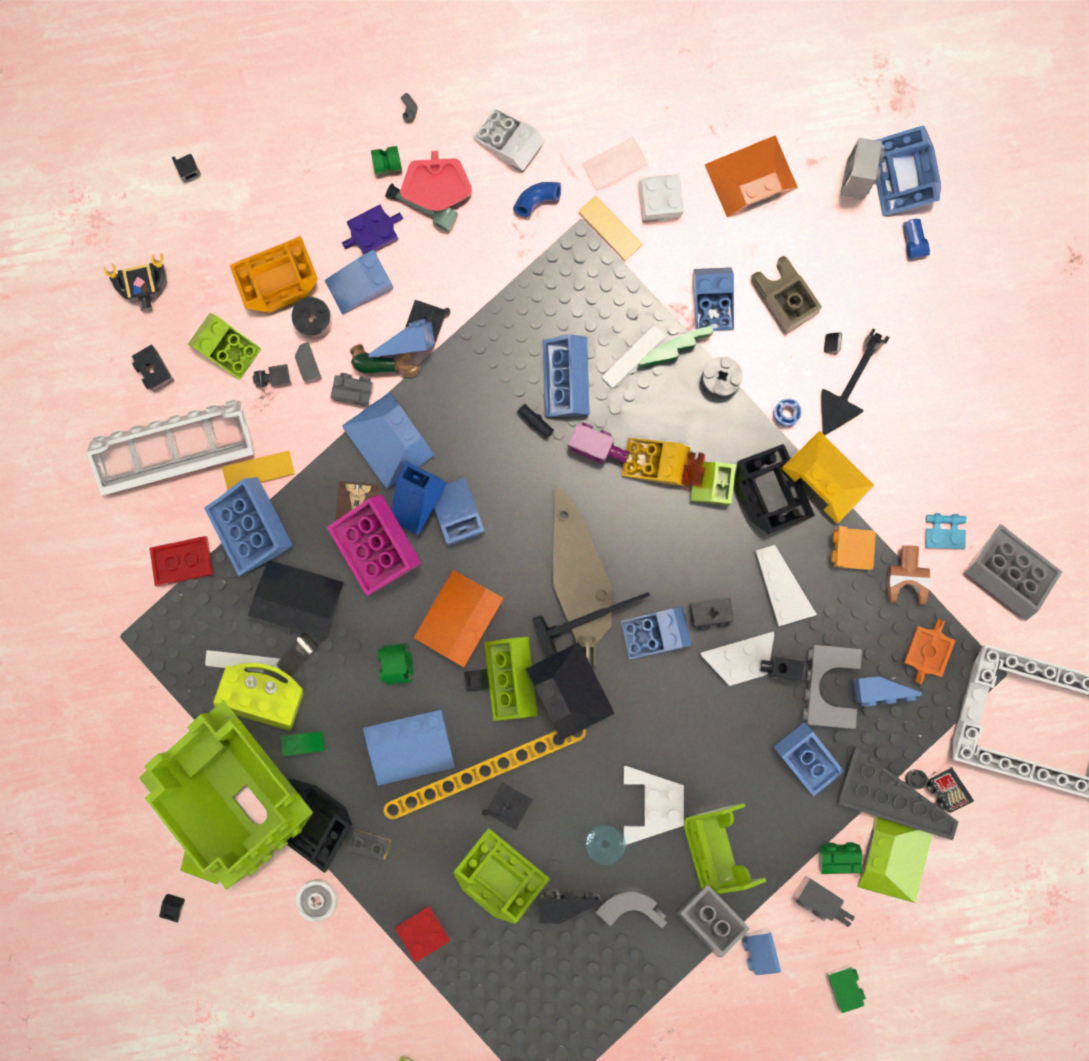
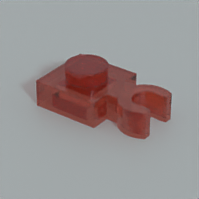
(693, 472)

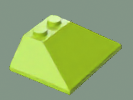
(895, 860)
(499, 878)

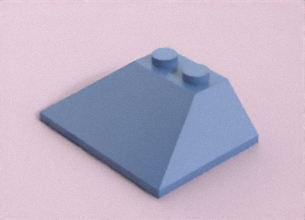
(908, 171)
(387, 439)

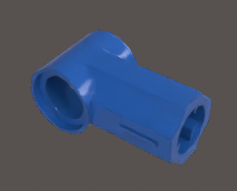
(916, 243)

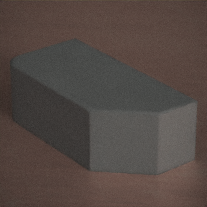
(307, 363)

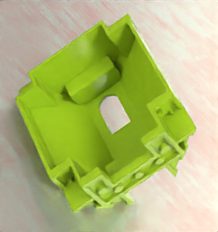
(195, 793)

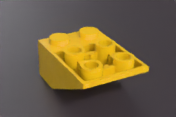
(656, 461)

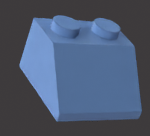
(762, 952)

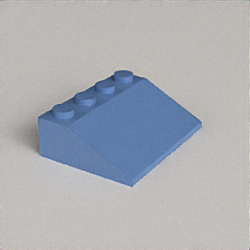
(248, 525)
(409, 747)

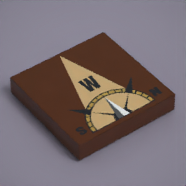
(352, 495)

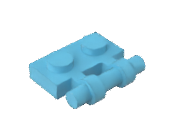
(945, 538)

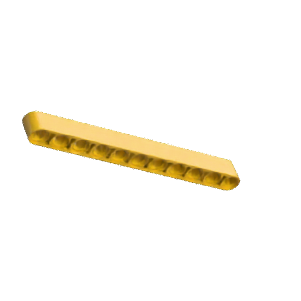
(474, 770)

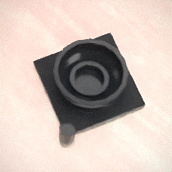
(430, 313)
(508, 806)

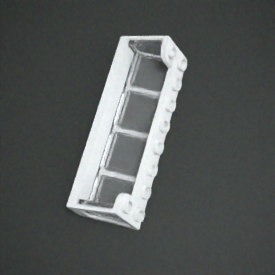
(170, 447)

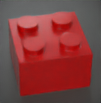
(422, 933)

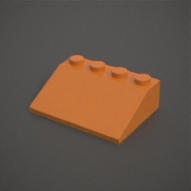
(458, 618)

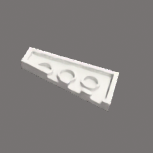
(783, 590)

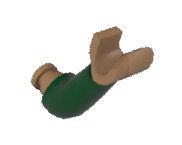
(379, 365)

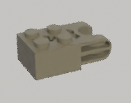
(787, 289)

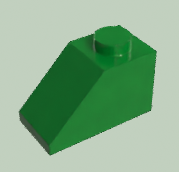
(302, 743)

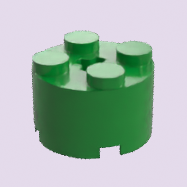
(395, 664)

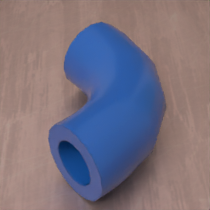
(536, 194)

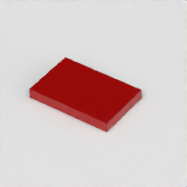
(181, 561)

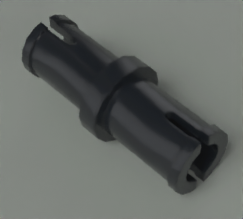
(535, 421)

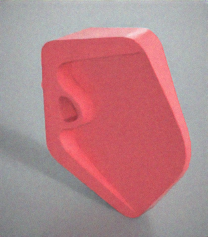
(435, 183)

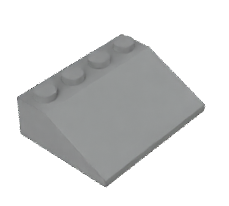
(1013, 572)

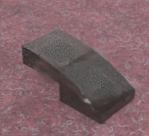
(297, 654)

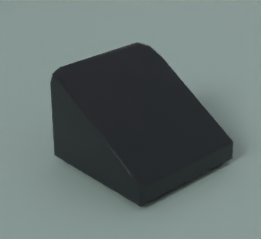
(833, 342)
(476, 680)
(171, 907)

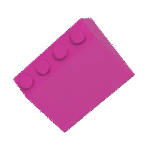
(374, 544)

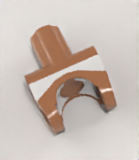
(908, 574)

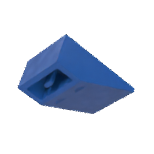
(415, 497)

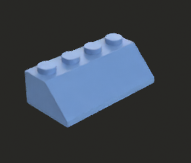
(566, 376)

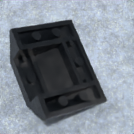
(769, 492)
(570, 691)
(323, 830)

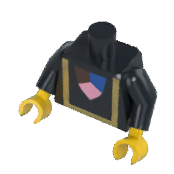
(139, 282)

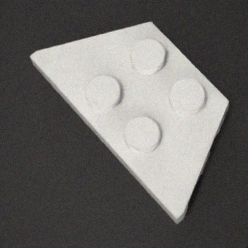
(741, 659)

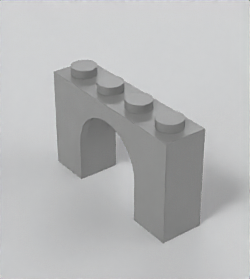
(818, 711)

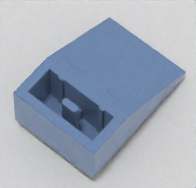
(714, 298)
(458, 512)
(656, 633)
(875, 689)

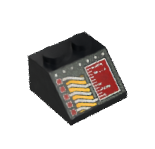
(948, 789)

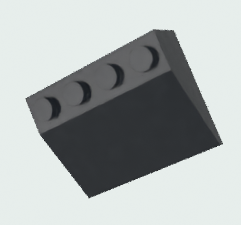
(296, 599)

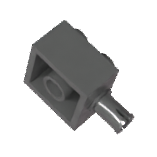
(822, 901)

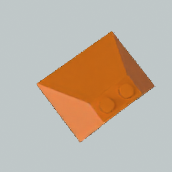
(751, 175)

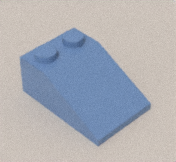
(358, 282)
(414, 338)
(808, 759)

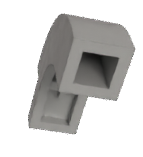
(625, 901)

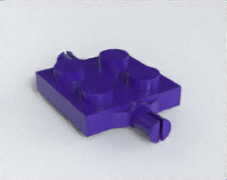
(372, 229)

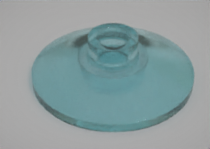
(607, 855)

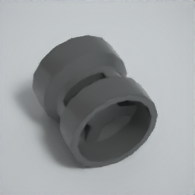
(918, 781)

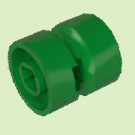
(386, 160)

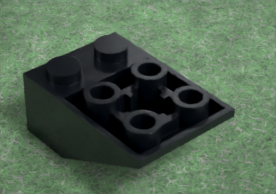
(559, 908)

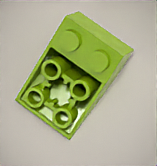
(224, 346)

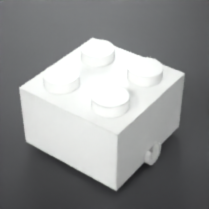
(660, 197)

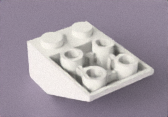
(509, 138)

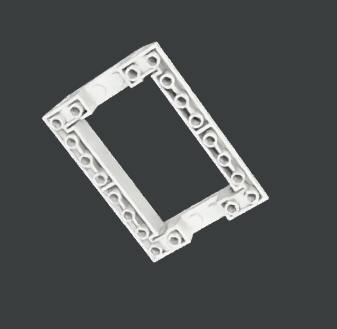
(969, 728)

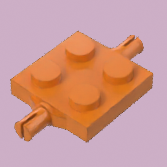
(929, 651)

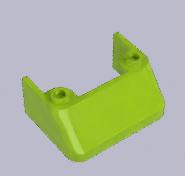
(713, 852)

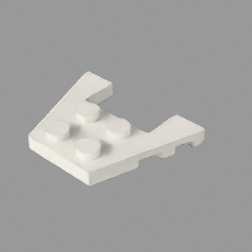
(661, 805)

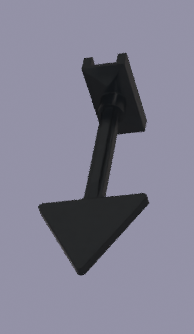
(837, 409)
(548, 634)

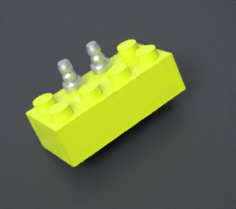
(260, 695)

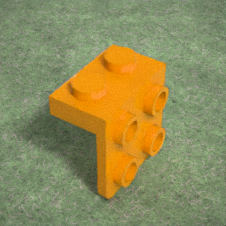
(853, 548)

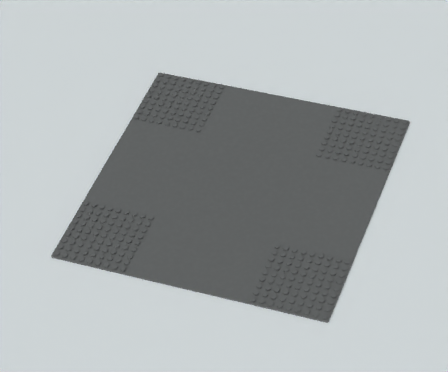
(580, 982)

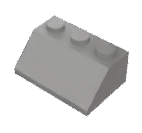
(713, 921)

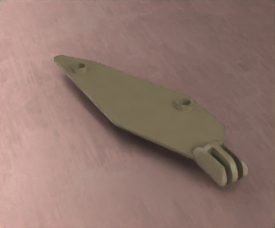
(579, 575)

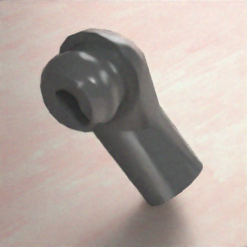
(411, 107)

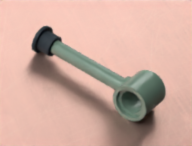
(442, 219)

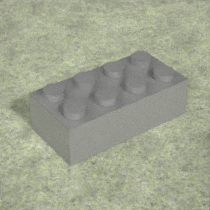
(862, 168)

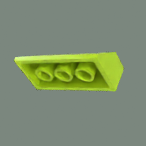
(509, 682)

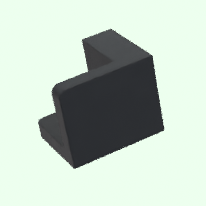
(186, 167)

